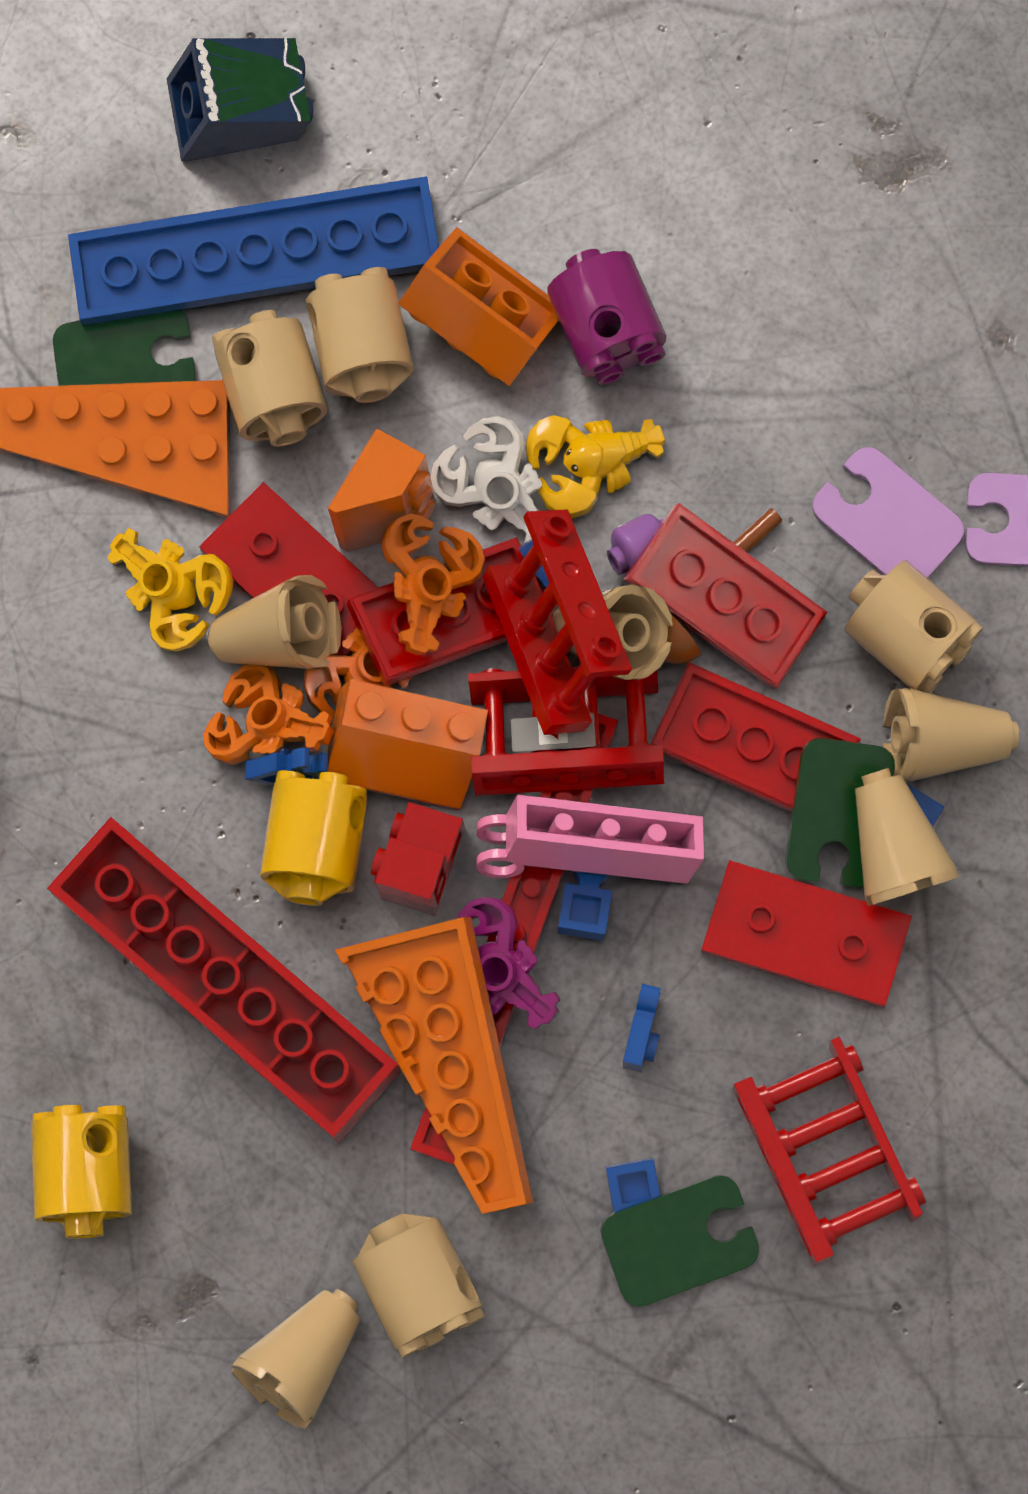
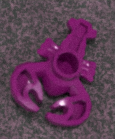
(503, 968)

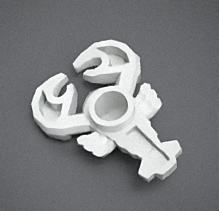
(495, 480)

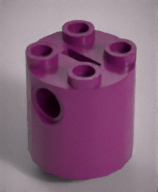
(606, 314)

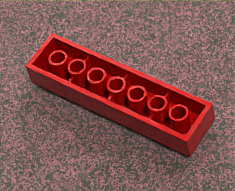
(225, 980)

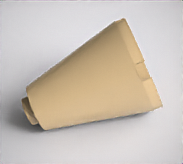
(641, 624)
(280, 627)
(944, 734)
(897, 840)
(300, 1357)

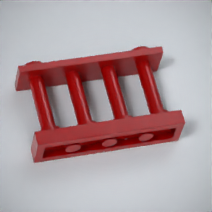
(532, 633)
(570, 769)
(802, 1189)

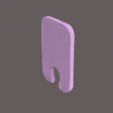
(896, 520)
(1011, 544)

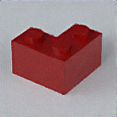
(418, 858)

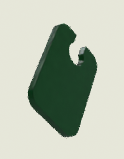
(120, 351)
(827, 806)
(665, 1242)

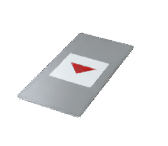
(528, 736)

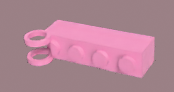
(592, 840)

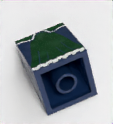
(238, 95)

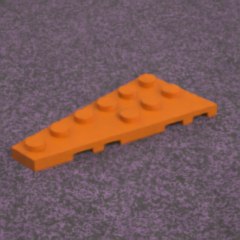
(131, 435)
(443, 1035)

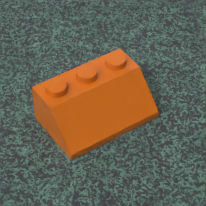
(480, 306)
(380, 487)
(405, 743)

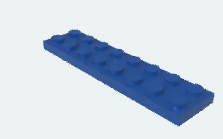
(251, 250)

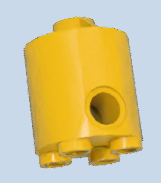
(313, 836)
(81, 1168)

